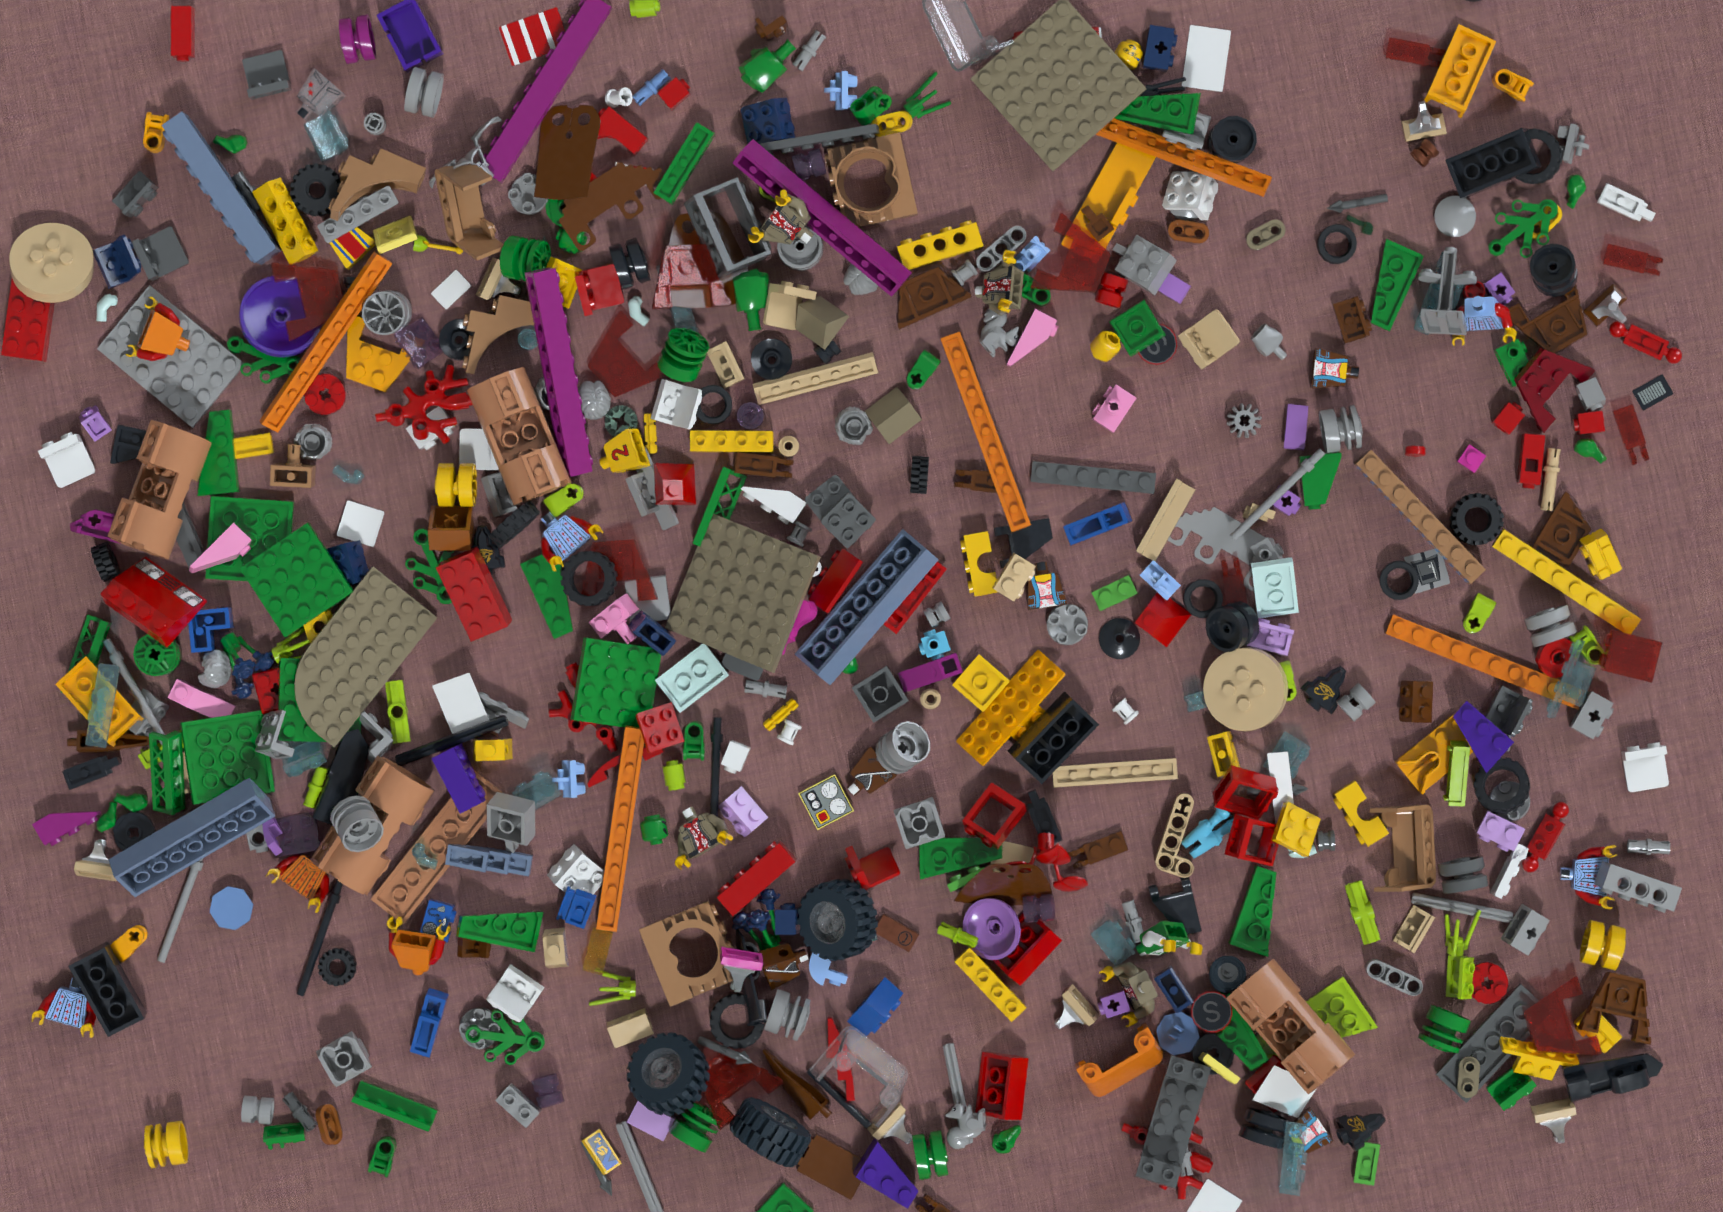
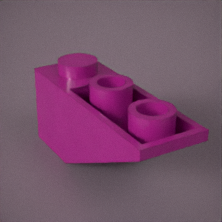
(930, 672)
(56, 825)

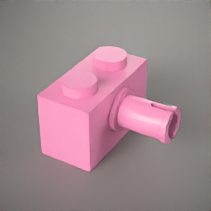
(1114, 408)
(615, 619)

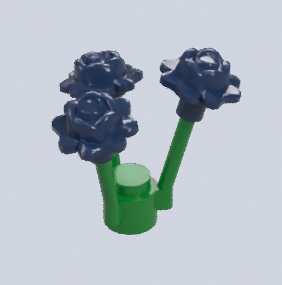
(244, 669)
(759, 920)

